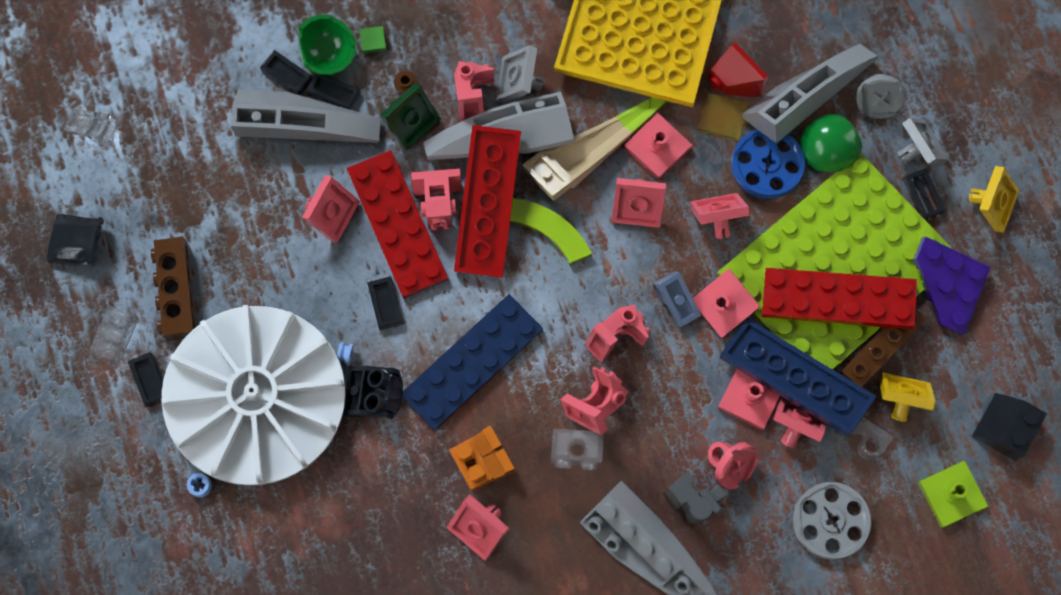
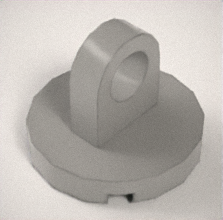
(880, 96)

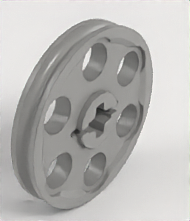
(826, 532)

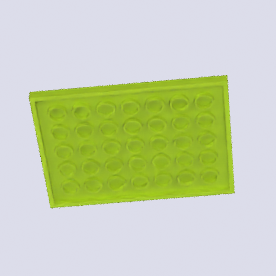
(844, 227)

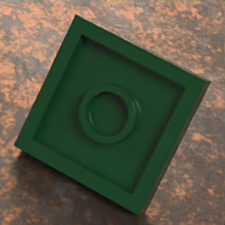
(410, 116)

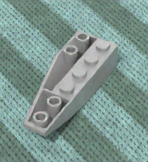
(801, 96)
(298, 117)
(540, 119)
(644, 543)

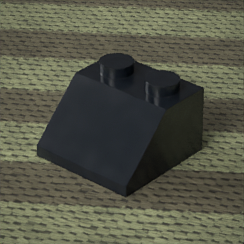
(1009, 425)

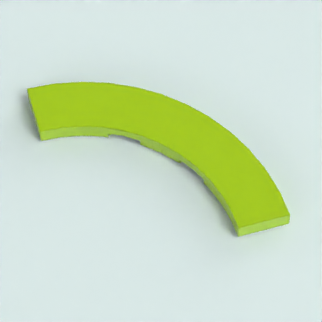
(553, 226)

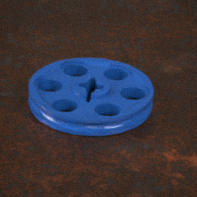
(757, 165)

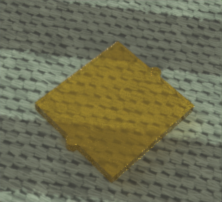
(722, 116)

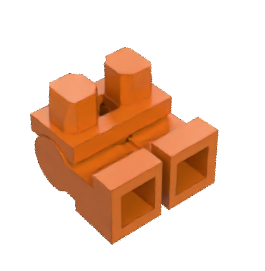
(482, 459)

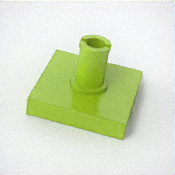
(952, 494)

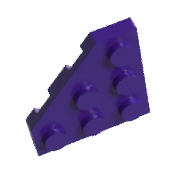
(950, 282)

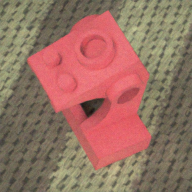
(467, 78)
(438, 208)
(603, 338)
(605, 398)

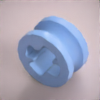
(345, 353)
(202, 493)

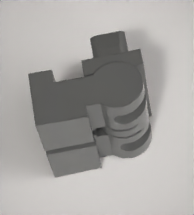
(695, 505)

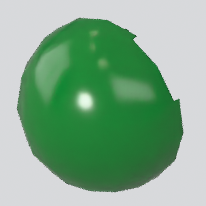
(325, 44)
(830, 143)

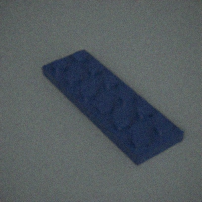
(471, 362)
(798, 377)

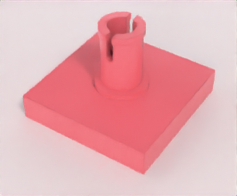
(658, 146)
(638, 202)
(330, 209)
(719, 210)
(726, 303)
(748, 400)
(798, 423)
(478, 527)

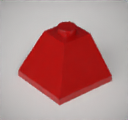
(737, 74)

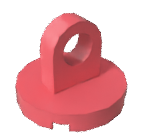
(735, 464)

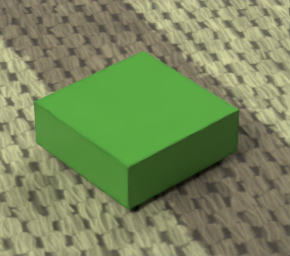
(372, 40)

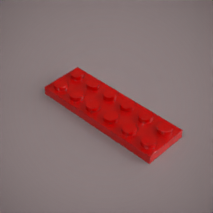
(487, 201)
(397, 224)
(839, 298)

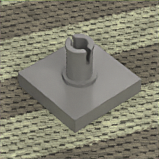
(517, 75)
(924, 143)

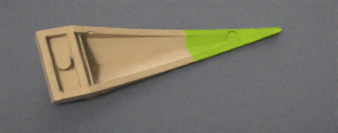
(566, 166)

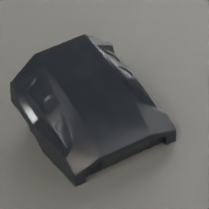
(74, 240)
(373, 392)

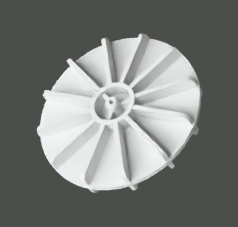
(253, 395)

